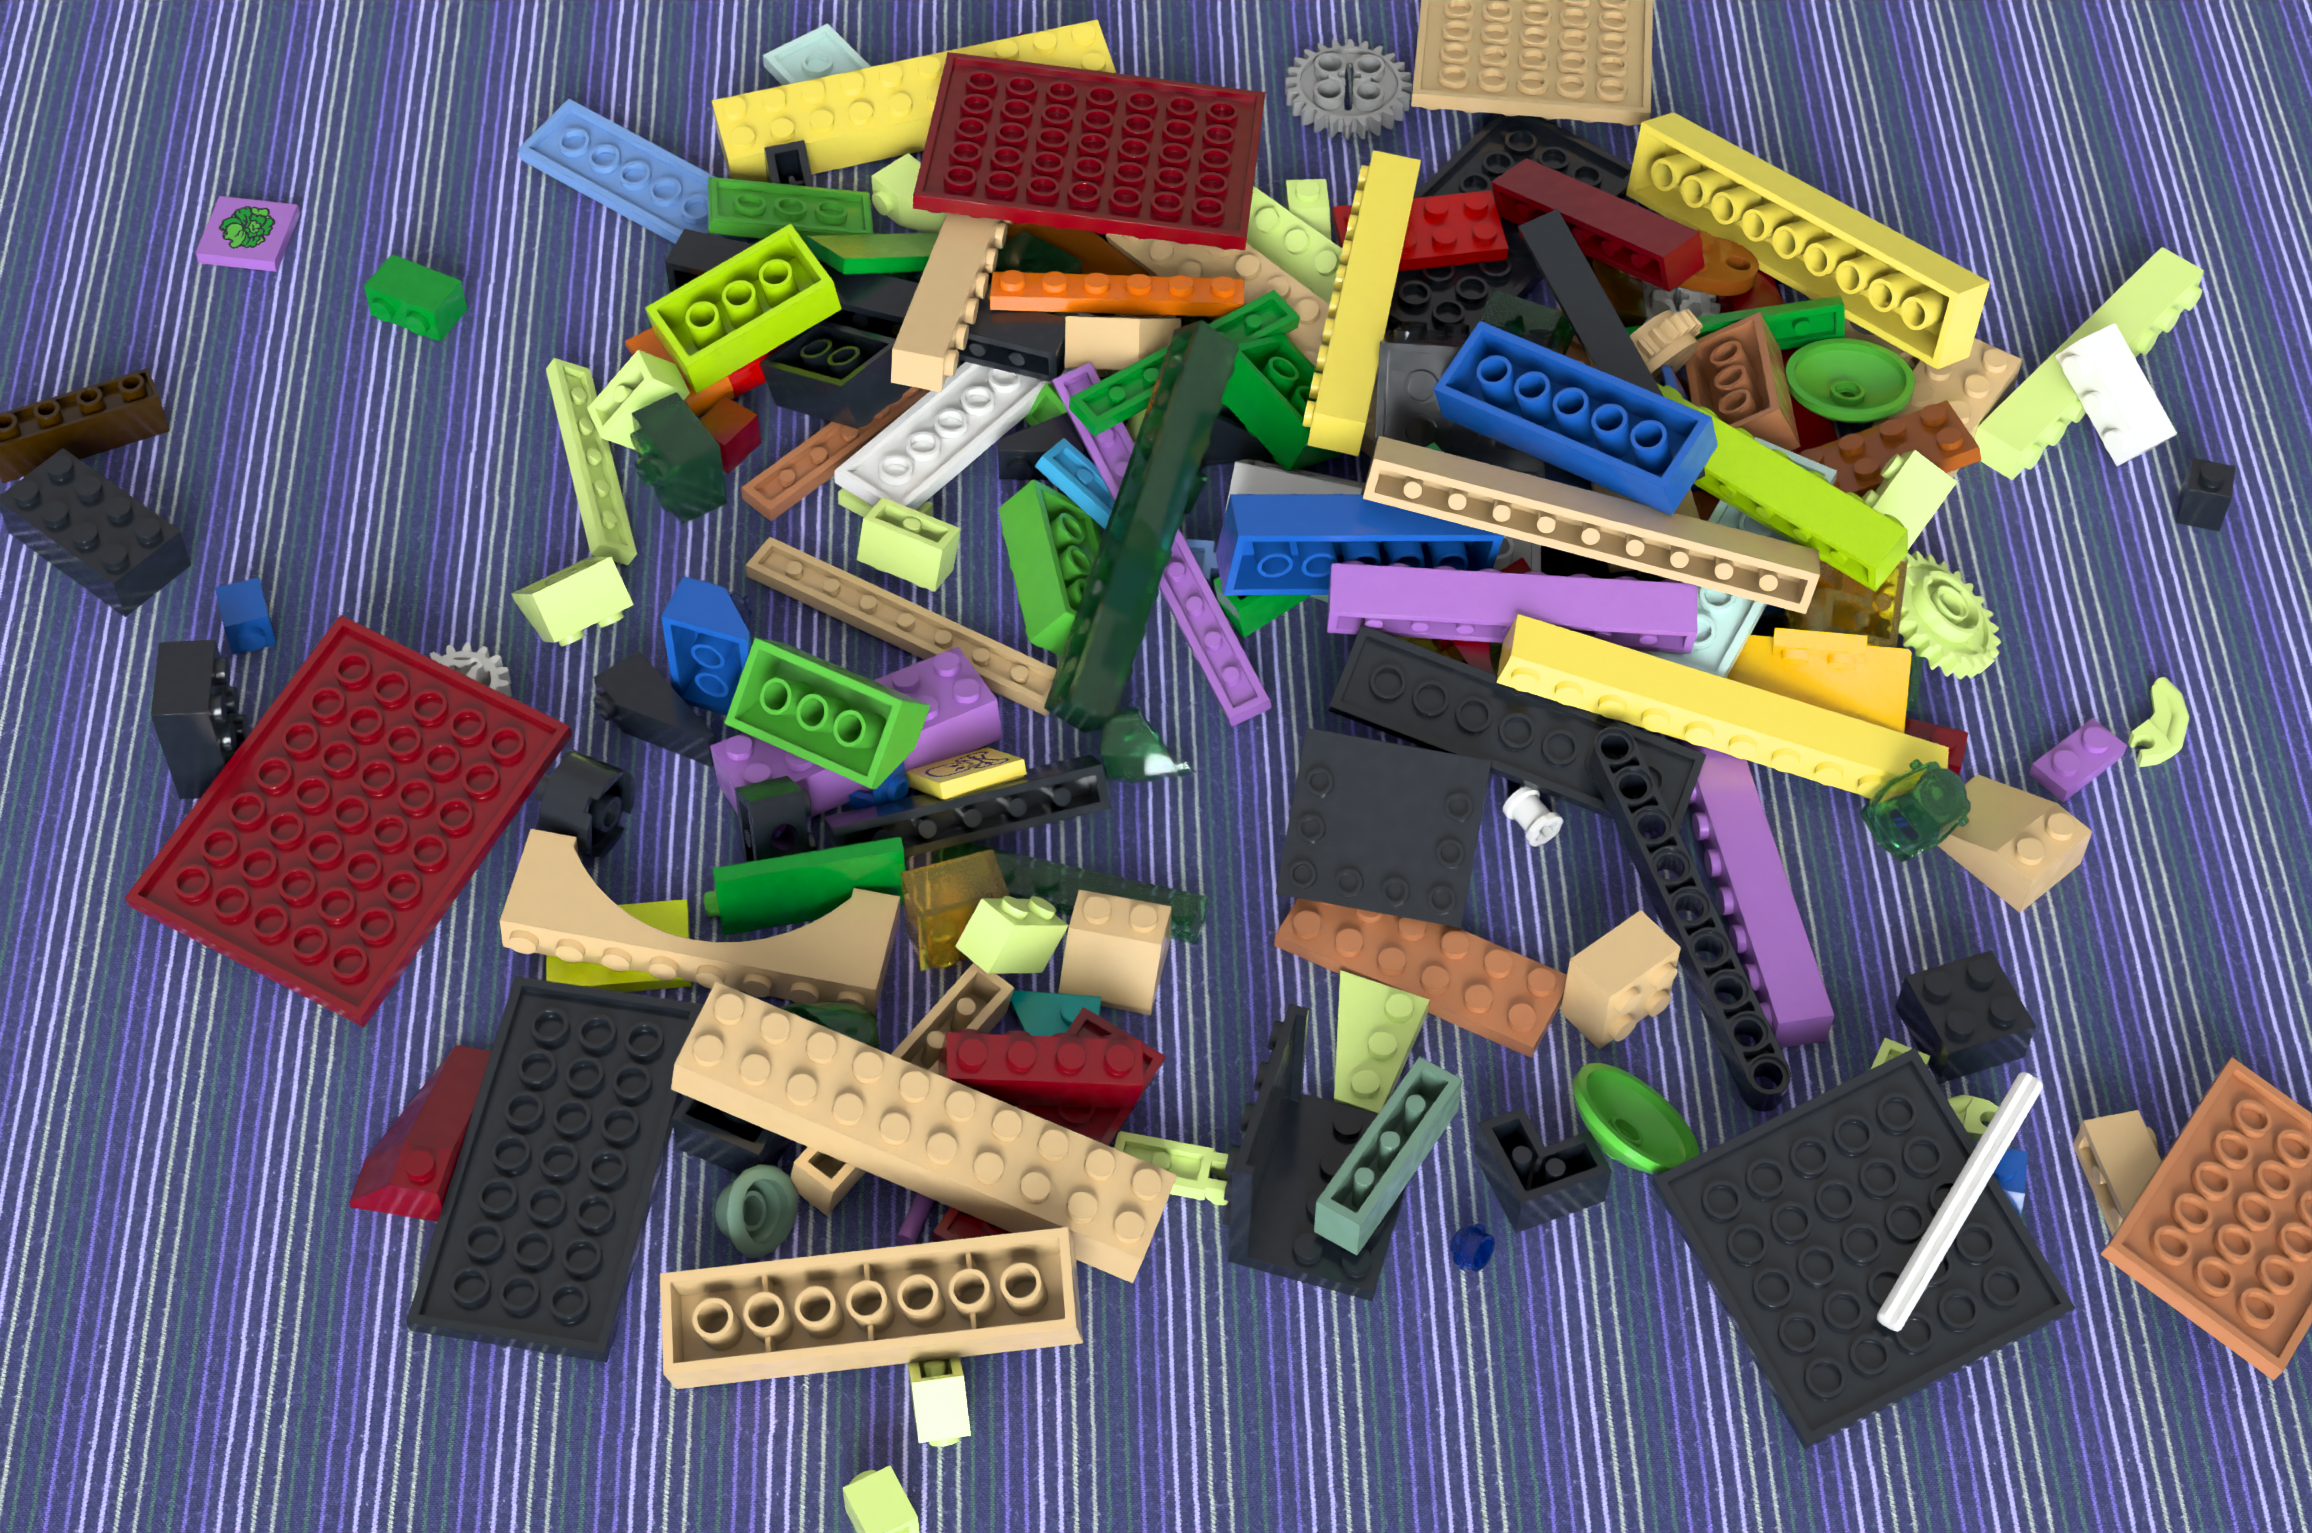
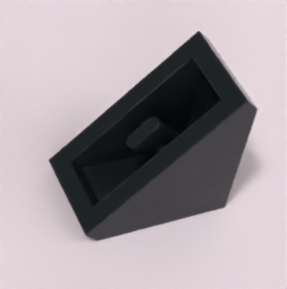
(788, 164)

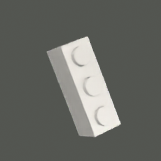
(2115, 394)

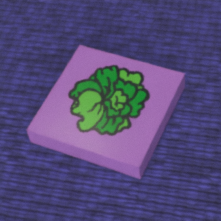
(247, 233)

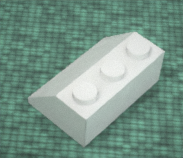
(1269, 478)

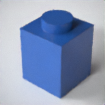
(245, 616)

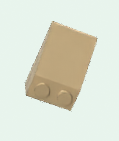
(2016, 841)

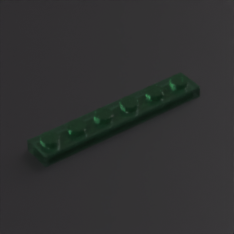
(1061, 883)

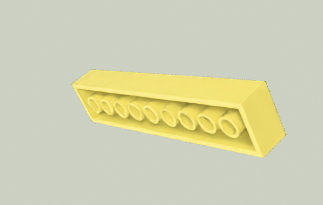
(877, 108)
(1809, 239)

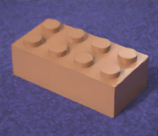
(1744, 381)

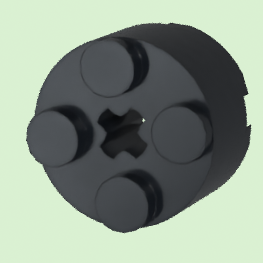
(585, 802)

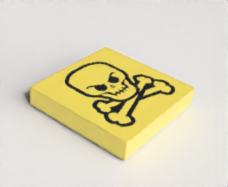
(966, 773)

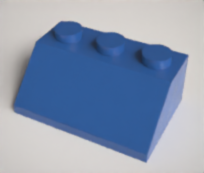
(705, 644)

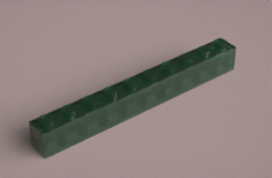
(1142, 527)

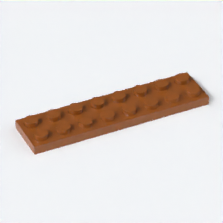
(1861, 456)

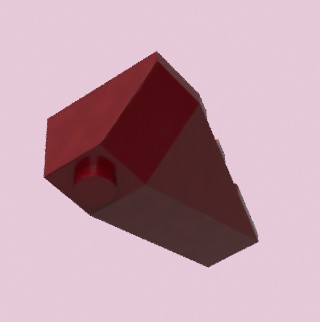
(418, 1154)

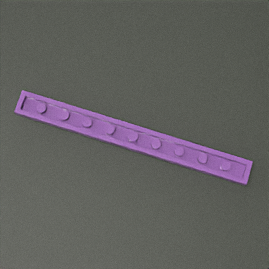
(1182, 580)

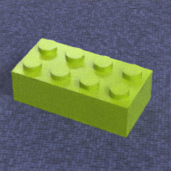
(743, 308)

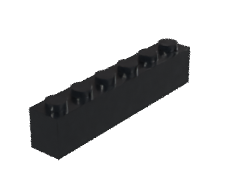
(930, 823)

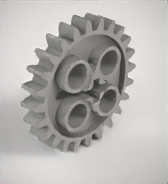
(1378, 89)

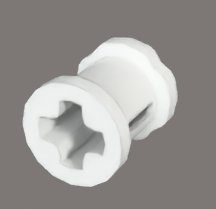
(1532, 816)

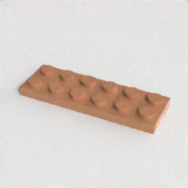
(1460, 973)

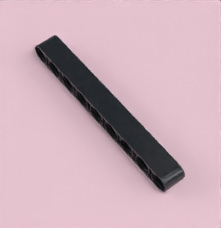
(1692, 936)

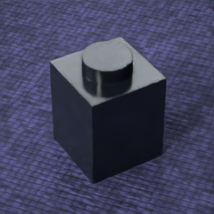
(2205, 494)

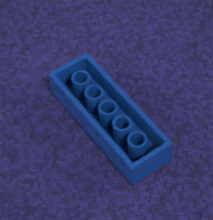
(1576, 417)
(1292, 539)

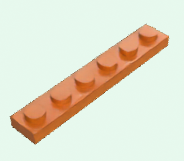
(1115, 293)

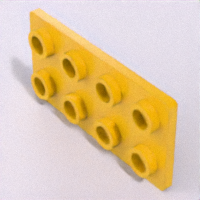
(1830, 673)

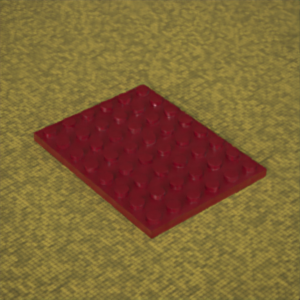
(1092, 151)
(349, 819)

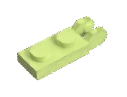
(1188, 1161)

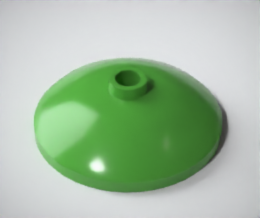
(1849, 380)
(1632, 1120)

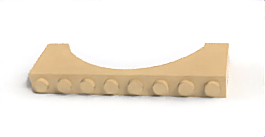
(565, 915)

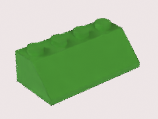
(1051, 560)
(825, 713)

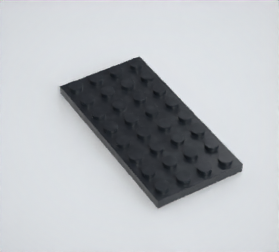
(1461, 291)
(556, 1171)

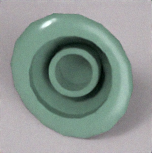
(757, 1210)

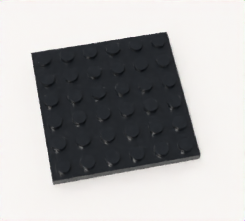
(1816, 1223)

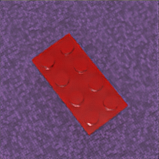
(1444, 231)

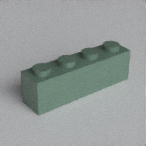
(1387, 1156)

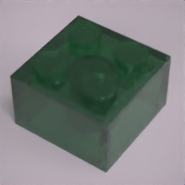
(678, 458)

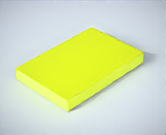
(664, 915)

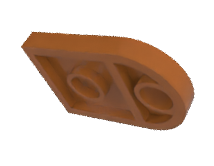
(1727, 269)

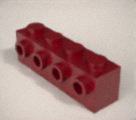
(1046, 1068)

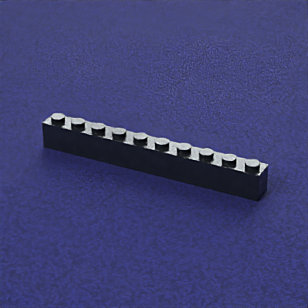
(876, 303)

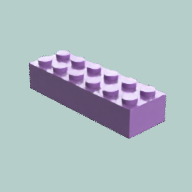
(959, 721)

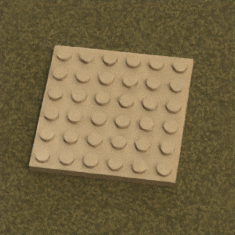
(1537, 58)

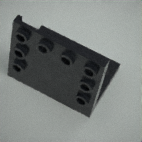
(1407, 406)
(1384, 827)
(1284, 1166)

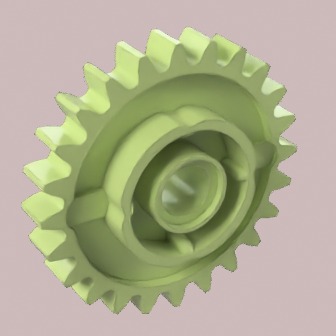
(1946, 619)

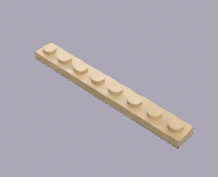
(899, 621)

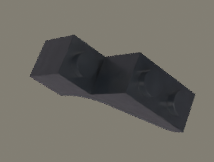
(1022, 450)

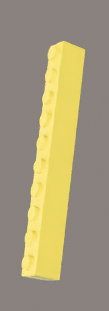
(1363, 305)
(1707, 709)

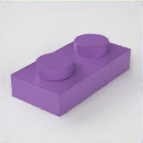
(2077, 760)

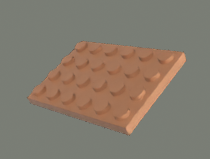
(2231, 1221)

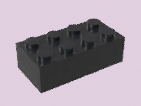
(94, 532)

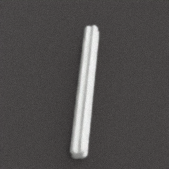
(1959, 1202)

